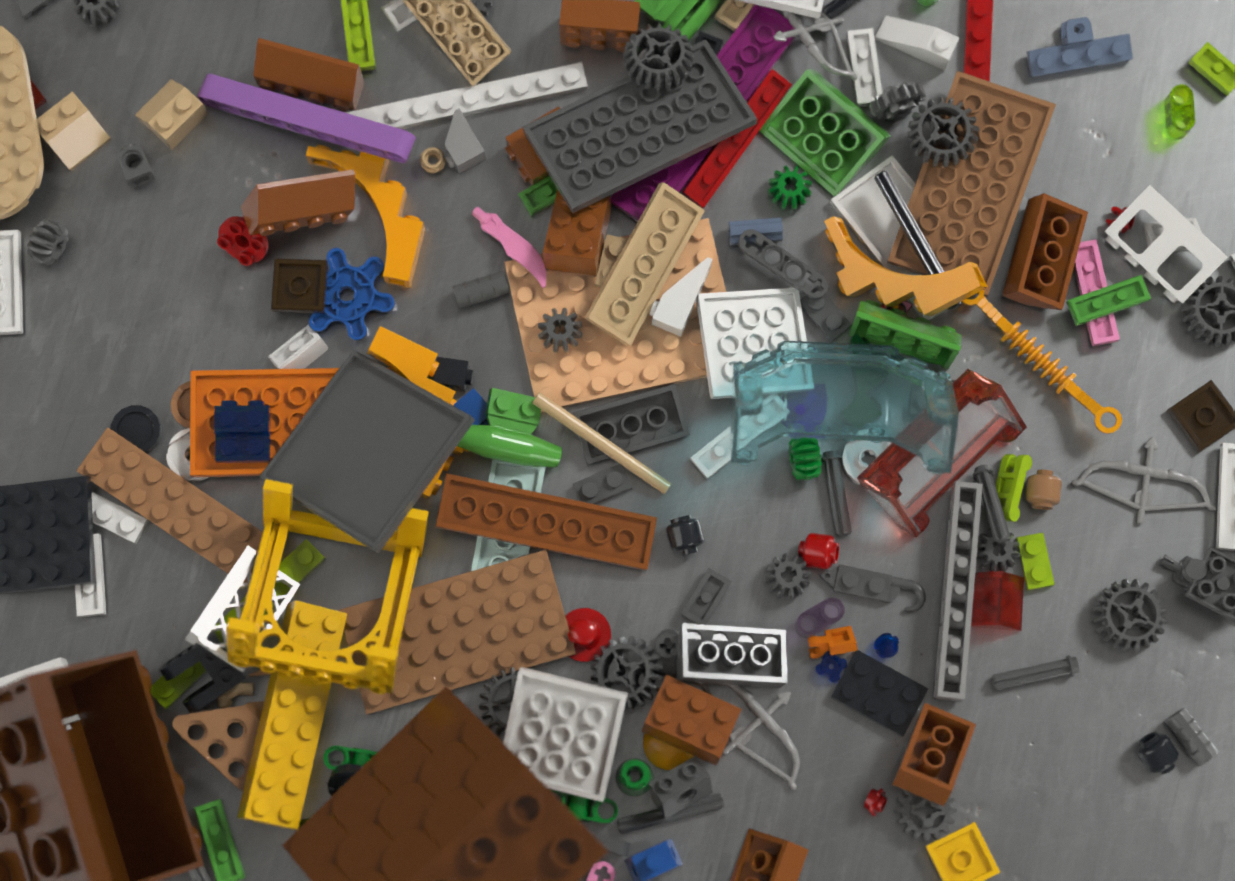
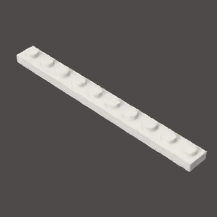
(479, 97)

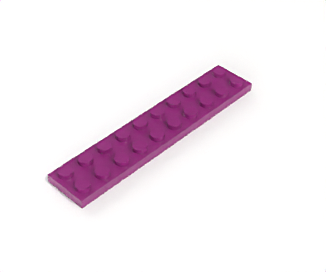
(747, 60)

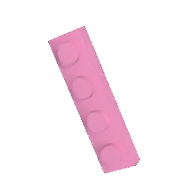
(1091, 277)

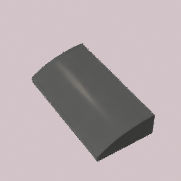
(635, 421)
(732, 655)

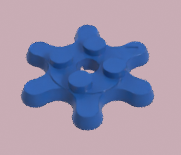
(365, 298)

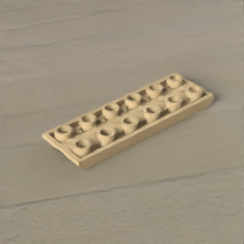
(462, 35)

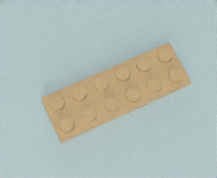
(644, 264)

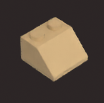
(172, 113)
(71, 131)

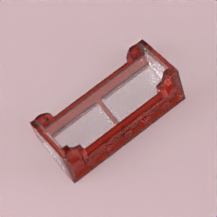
(907, 488)

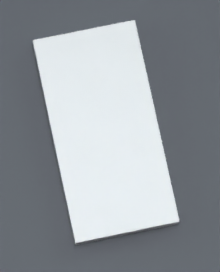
(871, 217)

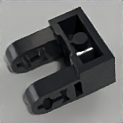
(222, 673)

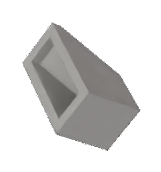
(462, 145)

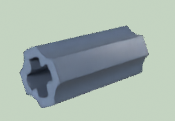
(770, 228)

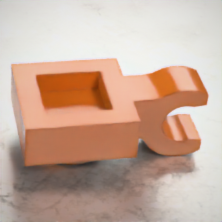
(835, 641)

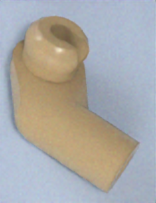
(241, 689)

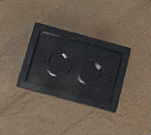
(879, 693)

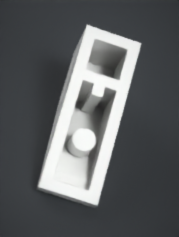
(918, 40)
(678, 302)

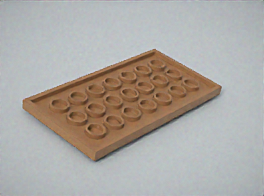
(973, 205)
(469, 629)

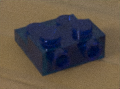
(242, 432)

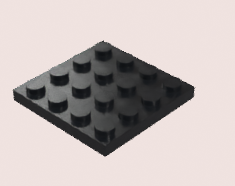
(46, 535)

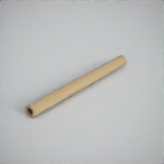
(601, 443)

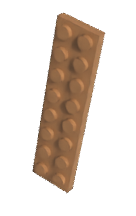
(169, 501)

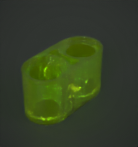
(1179, 111)

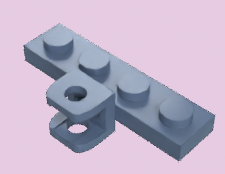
(1079, 50)

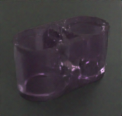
(819, 617)

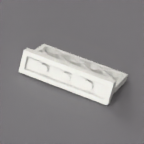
(221, 600)

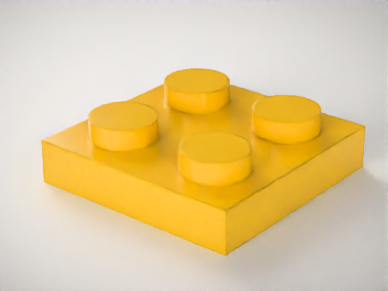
(963, 856)

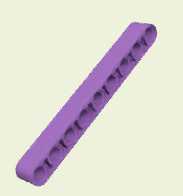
(306, 118)

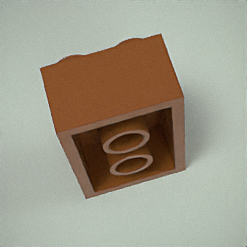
(598, 23)
(577, 238)
(691, 720)
(934, 754)

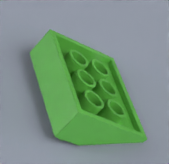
(824, 132)
(909, 335)

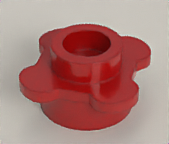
(875, 801)

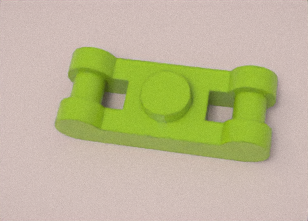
(1010, 484)

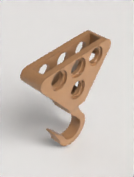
(215, 732)

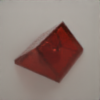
(997, 601)

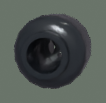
(685, 534)
(1157, 753)

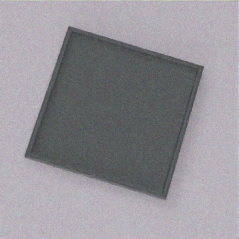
(367, 449)

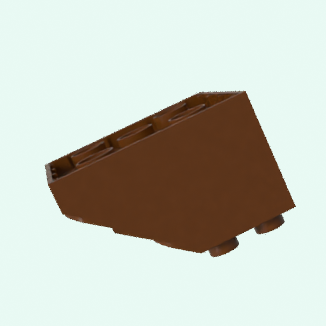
(113, 808)
(444, 808)

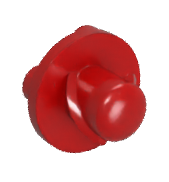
(238, 242)
(588, 633)

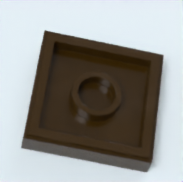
(299, 285)
(1204, 416)

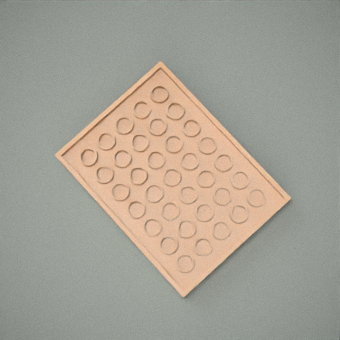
(600, 363)

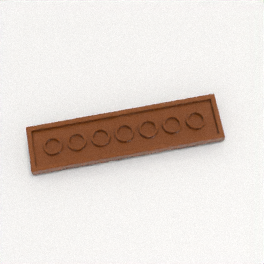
(546, 522)

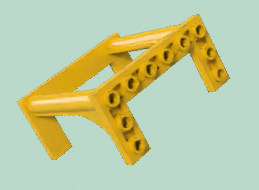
(244, 633)

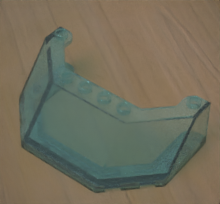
(843, 395)

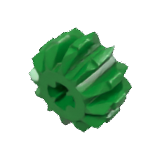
(789, 178)
(805, 458)

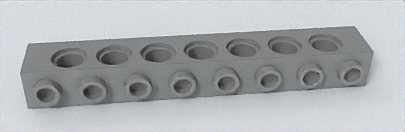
(957, 591)

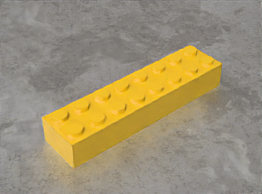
(290, 725)

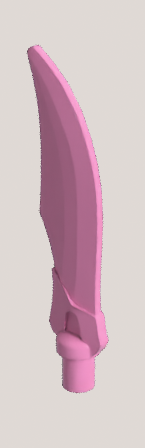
(513, 244)

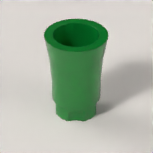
(637, 787)

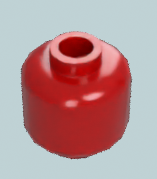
(819, 551)

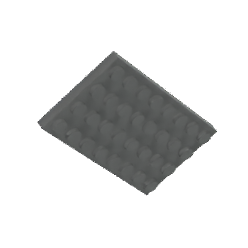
(636, 132)

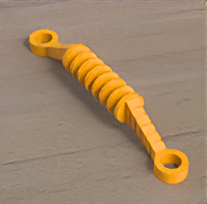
(1042, 361)

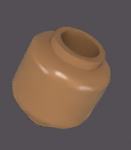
(1043, 490)

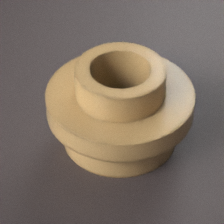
(429, 153)

